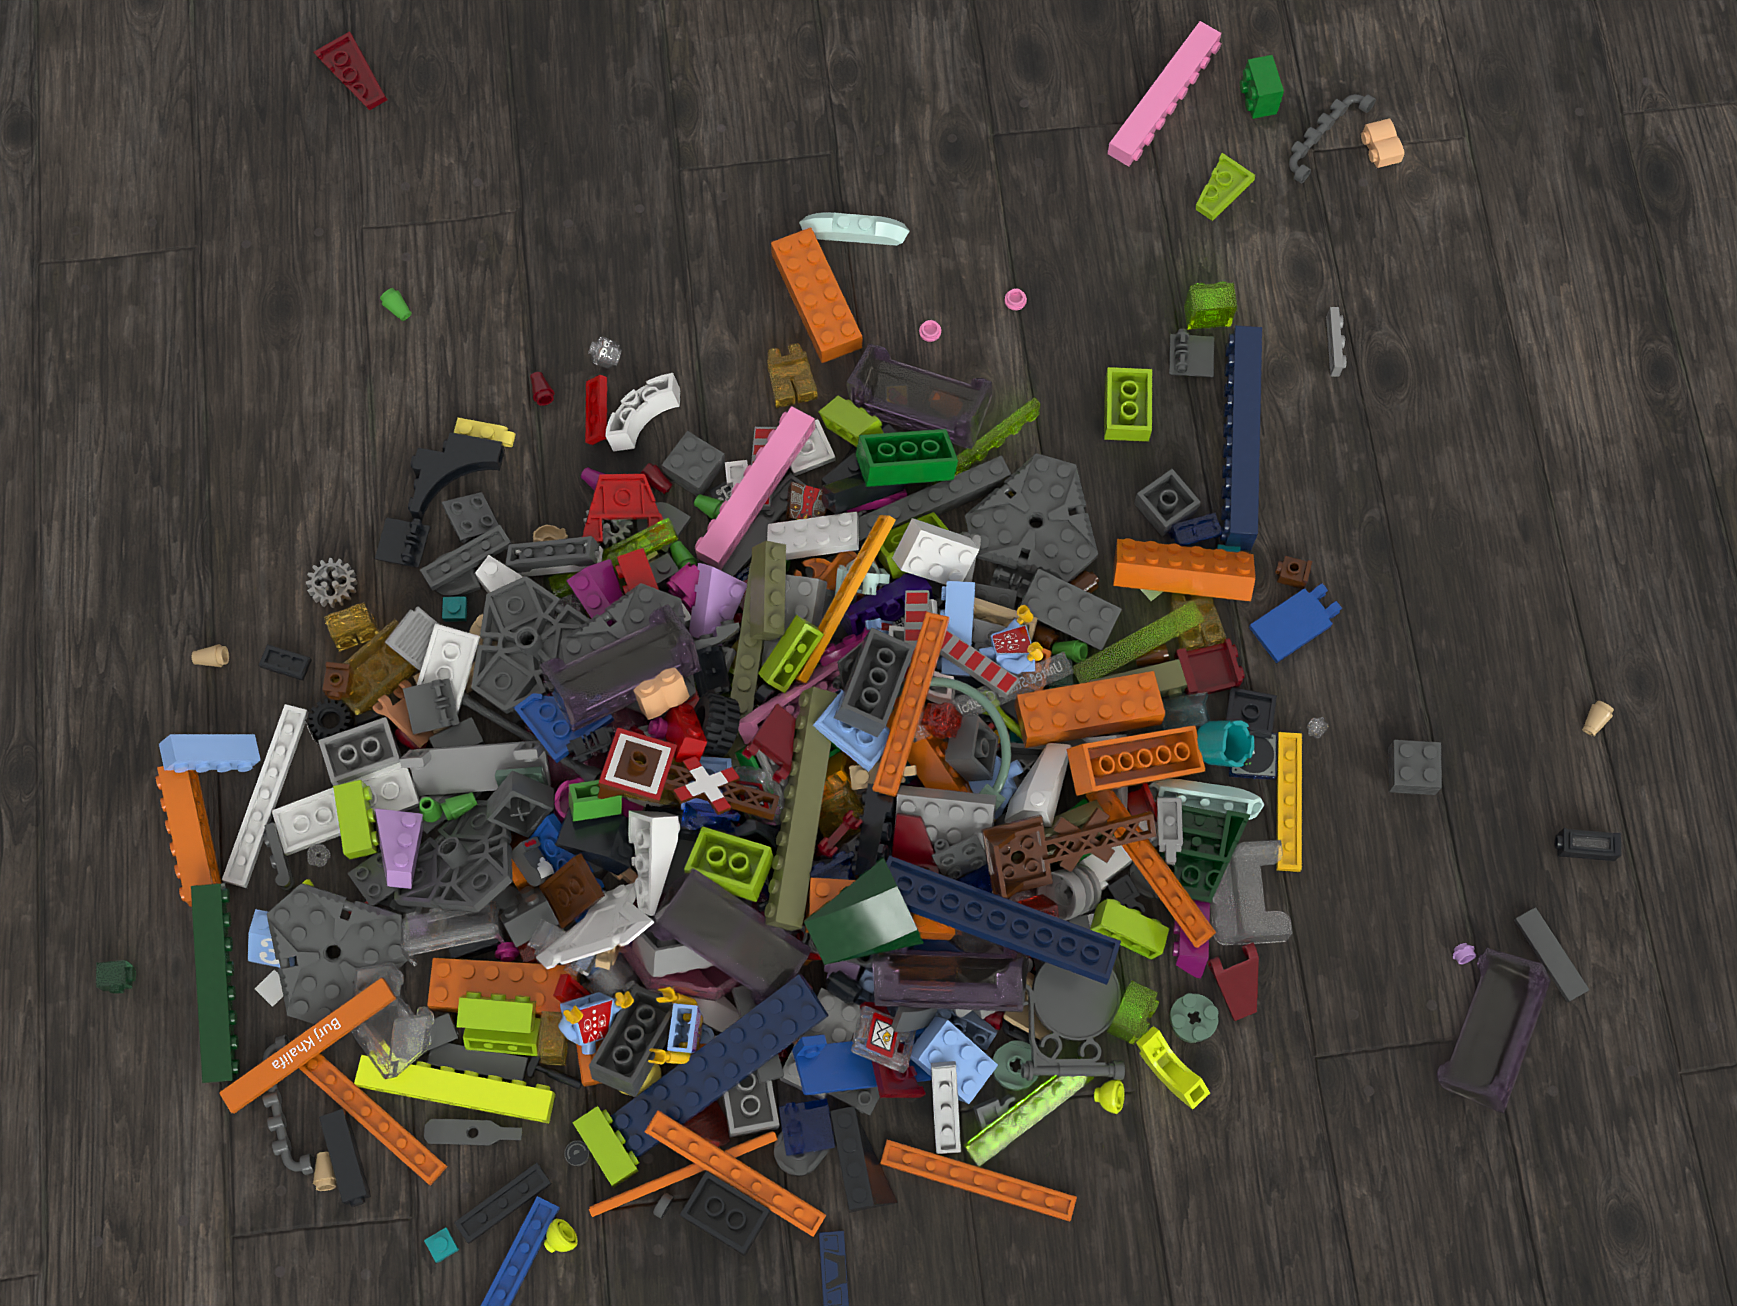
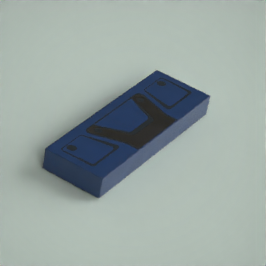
(833, 1268)

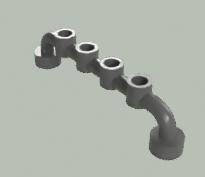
(1325, 123)
(278, 1121)

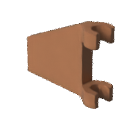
(399, 715)

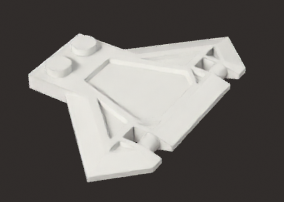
(606, 925)

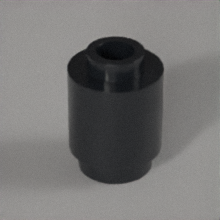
(844, 987)

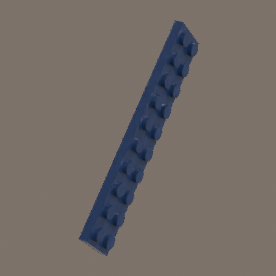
(1005, 922)
(722, 1062)

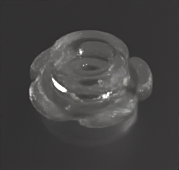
(1317, 727)
(318, 849)

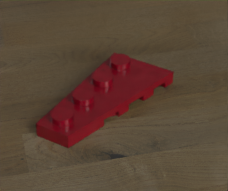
(351, 68)
(892, 1082)

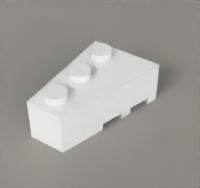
(494, 574)

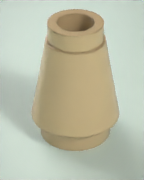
(211, 656)
(1598, 716)
(324, 1174)

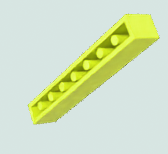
(461, 1090)

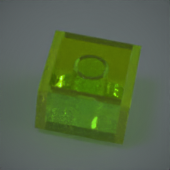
(1210, 305)
(1134, 1009)

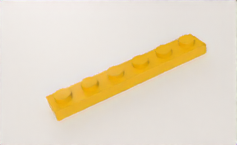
(1289, 800)

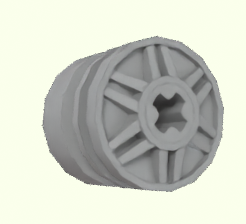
(1073, 891)

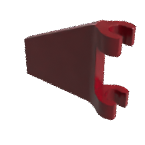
(775, 740)
(913, 842)
(826, 845)
(1238, 982)

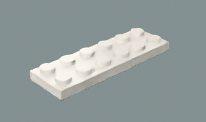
(316, 817)

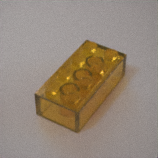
(376, 672)

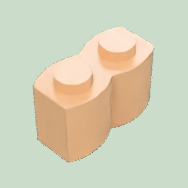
(1382, 143)
(661, 693)

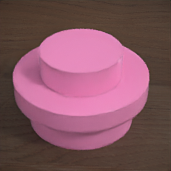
(1015, 299)
(930, 331)

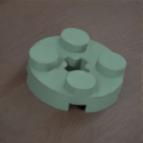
(1206, 1013)
(1003, 1072)

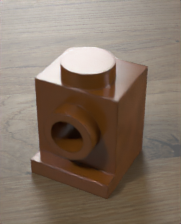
(1293, 578)
(343, 686)

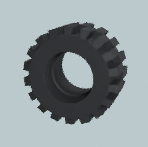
(719, 721)

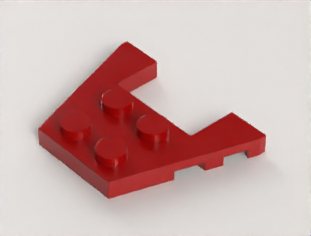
(620, 498)

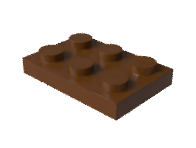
(572, 890)

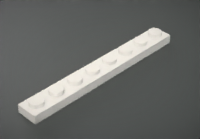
(265, 796)

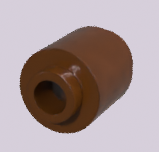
(1086, 581)

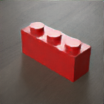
(685, 732)

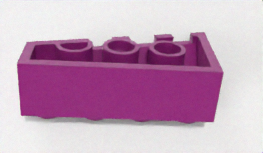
(596, 587)
(1187, 956)

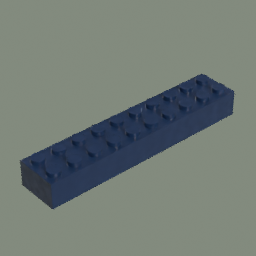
(1242, 437)

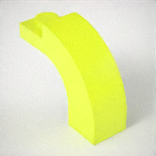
(1170, 1069)

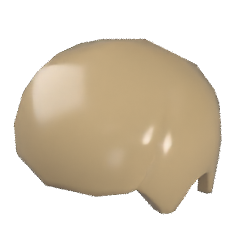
(548, 533)

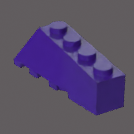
(886, 604)

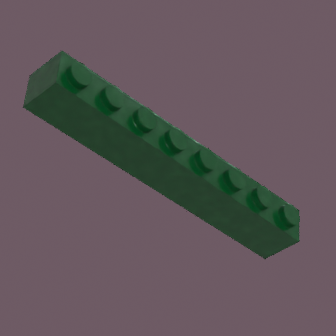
(214, 982)

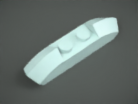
(856, 228)
(1208, 796)

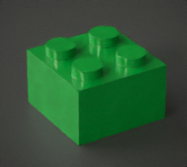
(1261, 86)

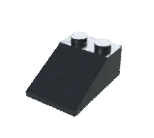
(599, 840)

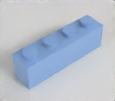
(960, 610)
(209, 752)

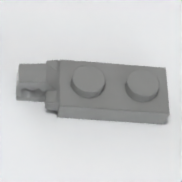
(1169, 827)

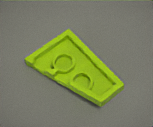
(1224, 186)

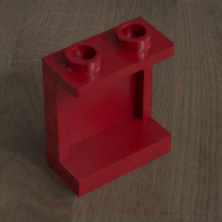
(1210, 668)

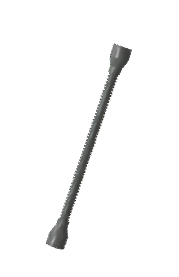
(587, 773)

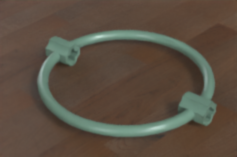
(999, 723)

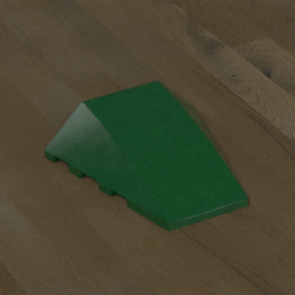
(1206, 849)
(863, 919)

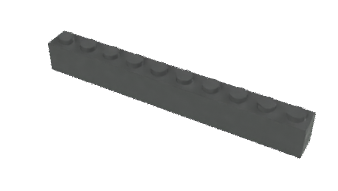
(937, 498)

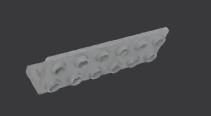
(470, 767)

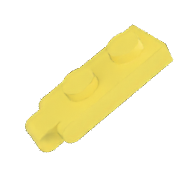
(485, 431)

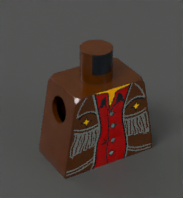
(804, 502)

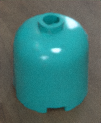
(1225, 743)

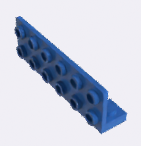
(836, 1068)

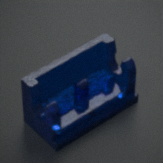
(1196, 530)
(702, 814)

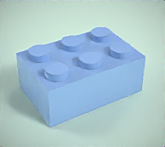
(947, 1043)

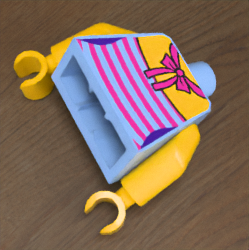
(684, 1029)

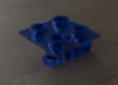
(806, 1127)

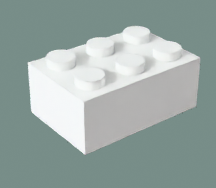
(935, 553)

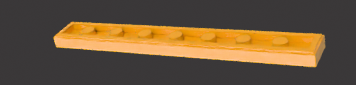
(847, 592)

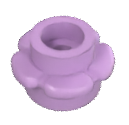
(1464, 953)

